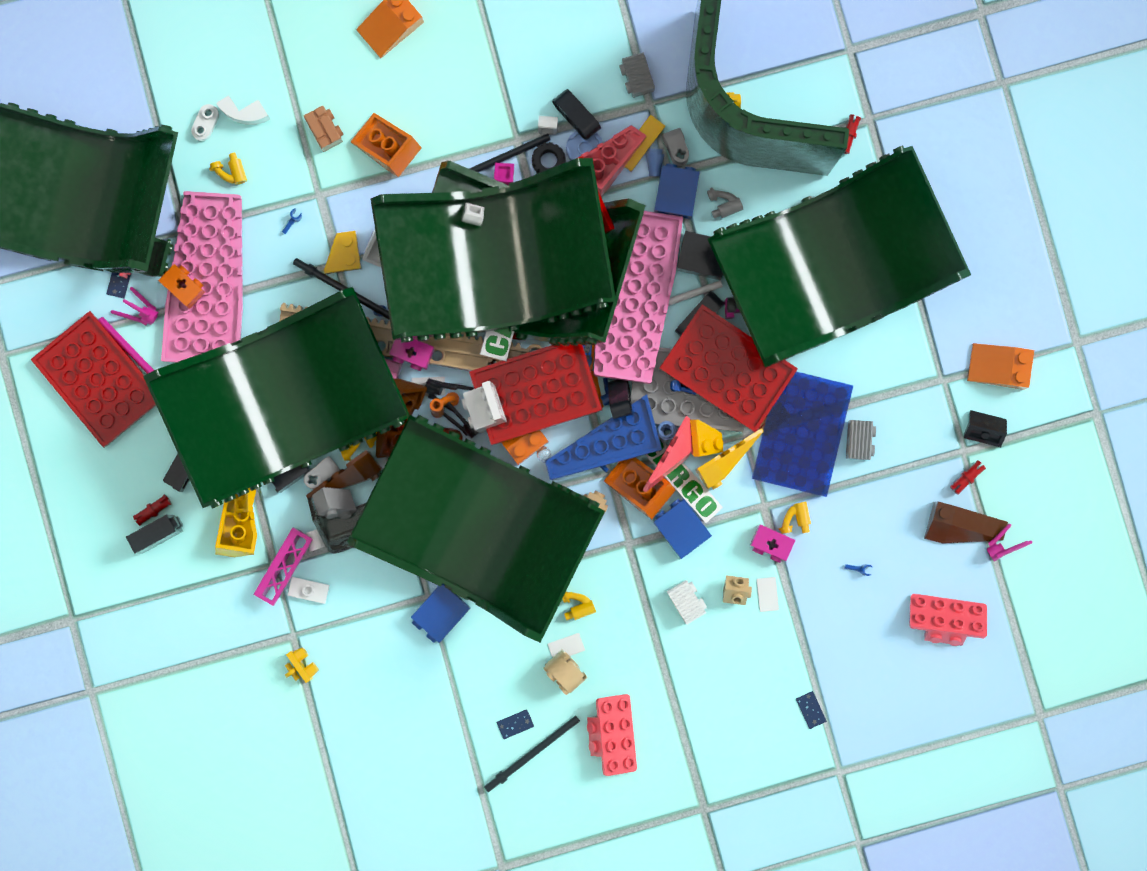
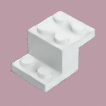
(483, 407)

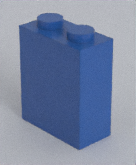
(677, 191)
(681, 528)
(440, 613)

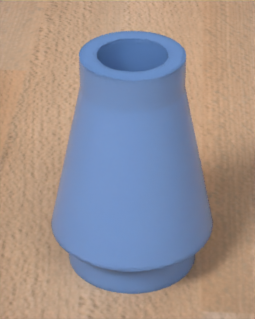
(654, 161)
(664, 426)

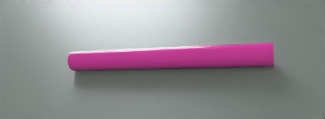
(126, 346)

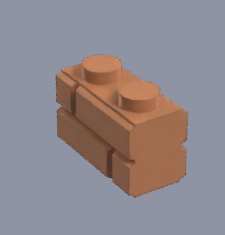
(323, 128)

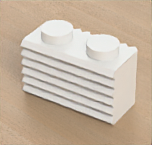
(686, 601)

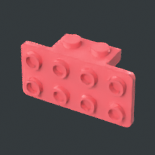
(947, 619)
(613, 735)

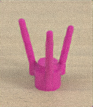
(147, 314)
(997, 551)

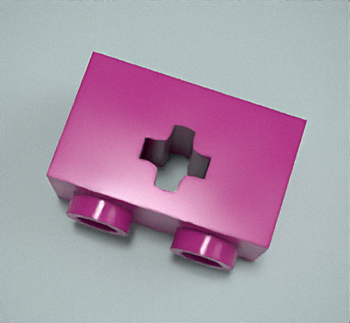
(423, 353)
(783, 543)

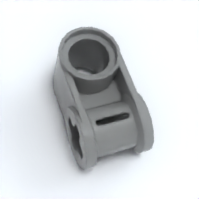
(675, 143)
(323, 471)

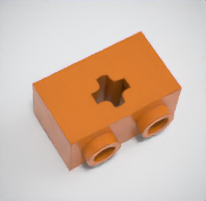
(172, 281)

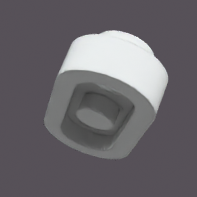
(205, 122)

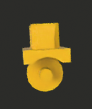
(305, 672)

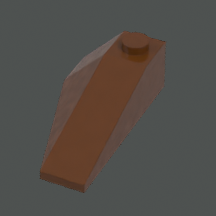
(412, 396)
(358, 471)
(959, 525)

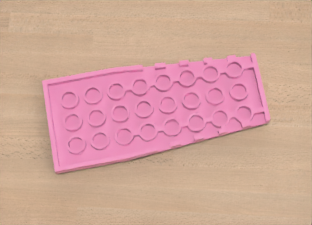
(212, 253)
(642, 302)

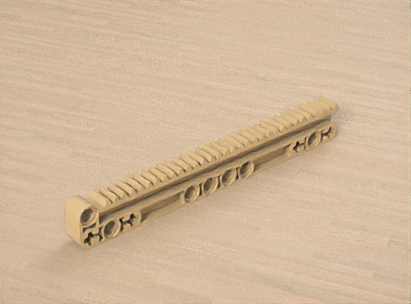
(456, 353)

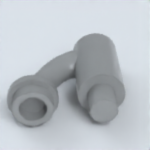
(732, 206)

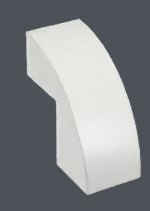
(250, 115)

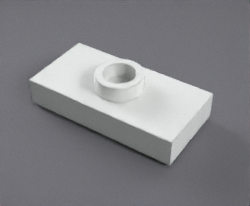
(308, 590)

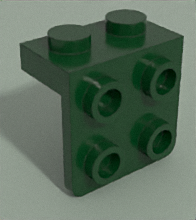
(159, 254)

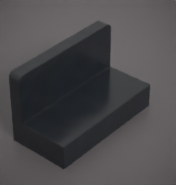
(986, 429)
(176, 475)
(289, 478)

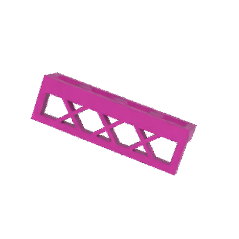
(279, 564)

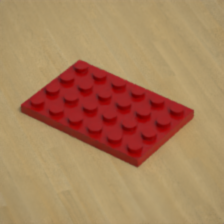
(727, 369)
(96, 379)
(540, 390)

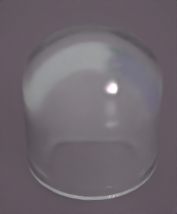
(544, 454)

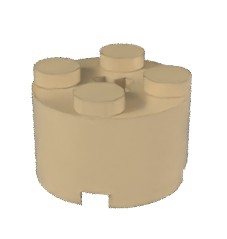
(565, 671)

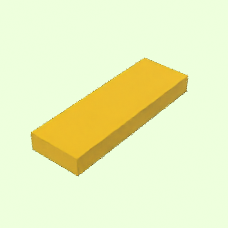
(652, 129)

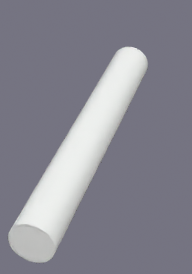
(695, 292)

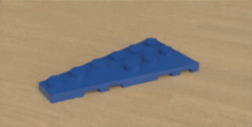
(609, 443)

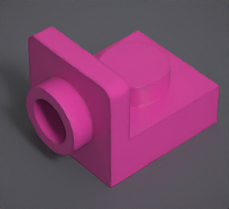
(504, 172)

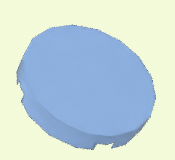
(577, 145)

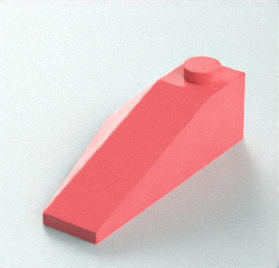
(613, 155)
(674, 455)

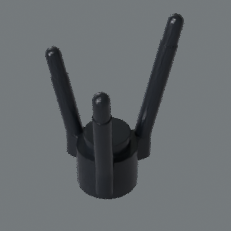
(436, 387)
(466, 429)

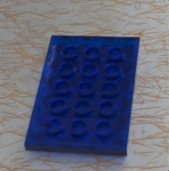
(803, 434)

